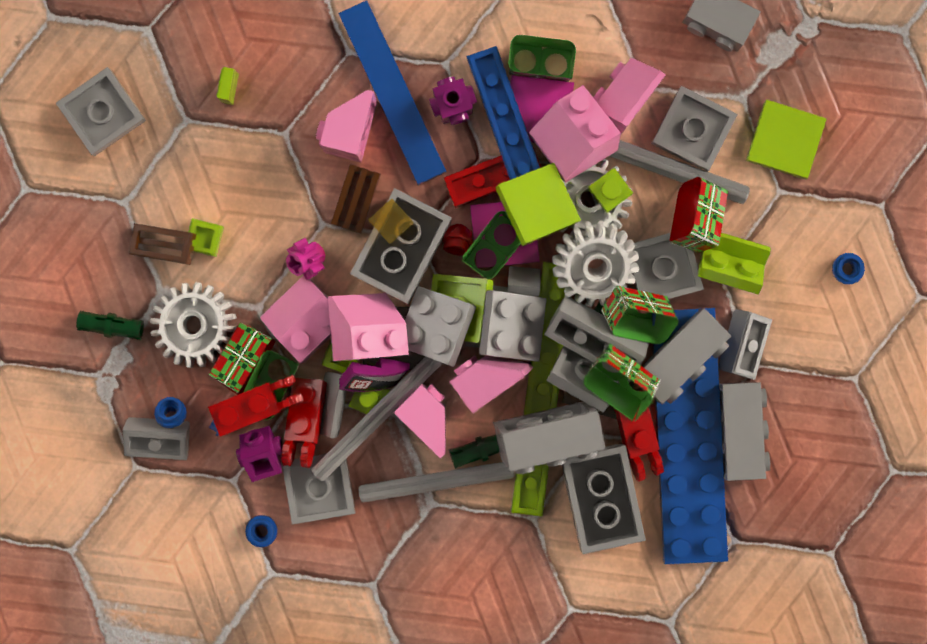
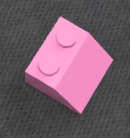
(628, 91)
(348, 127)
(575, 134)
(300, 319)
(366, 327)
(487, 378)
(426, 417)

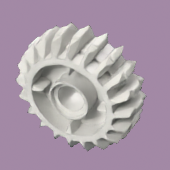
(595, 214)
(589, 245)
(174, 324)

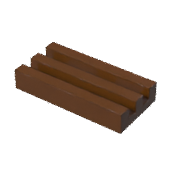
(343, 196)
(186, 247)

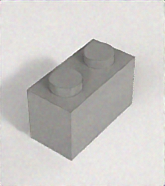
(722, 20)

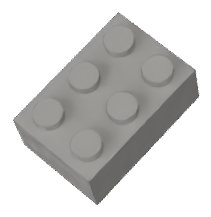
(401, 266)
(549, 437)
(603, 500)

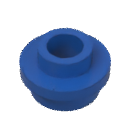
(857, 268)
(167, 405)
(252, 535)

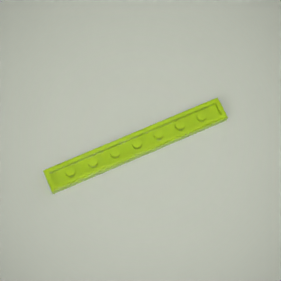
(540, 396)

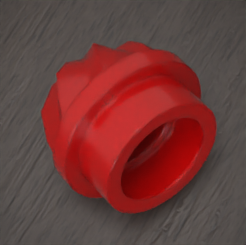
(457, 239)

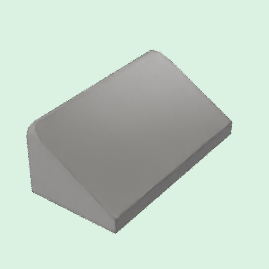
(746, 344)
(333, 406)
(148, 439)

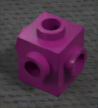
(456, 112)
(260, 453)

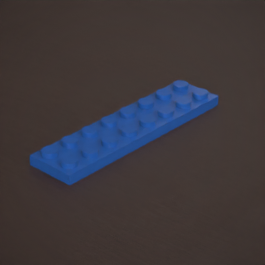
(693, 466)

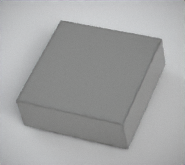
(524, 281)

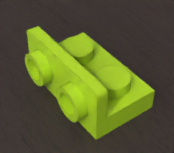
(735, 263)

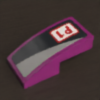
(369, 378)

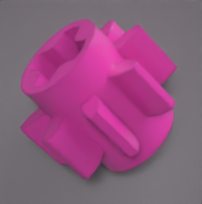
(305, 258)

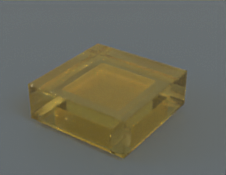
(391, 221)

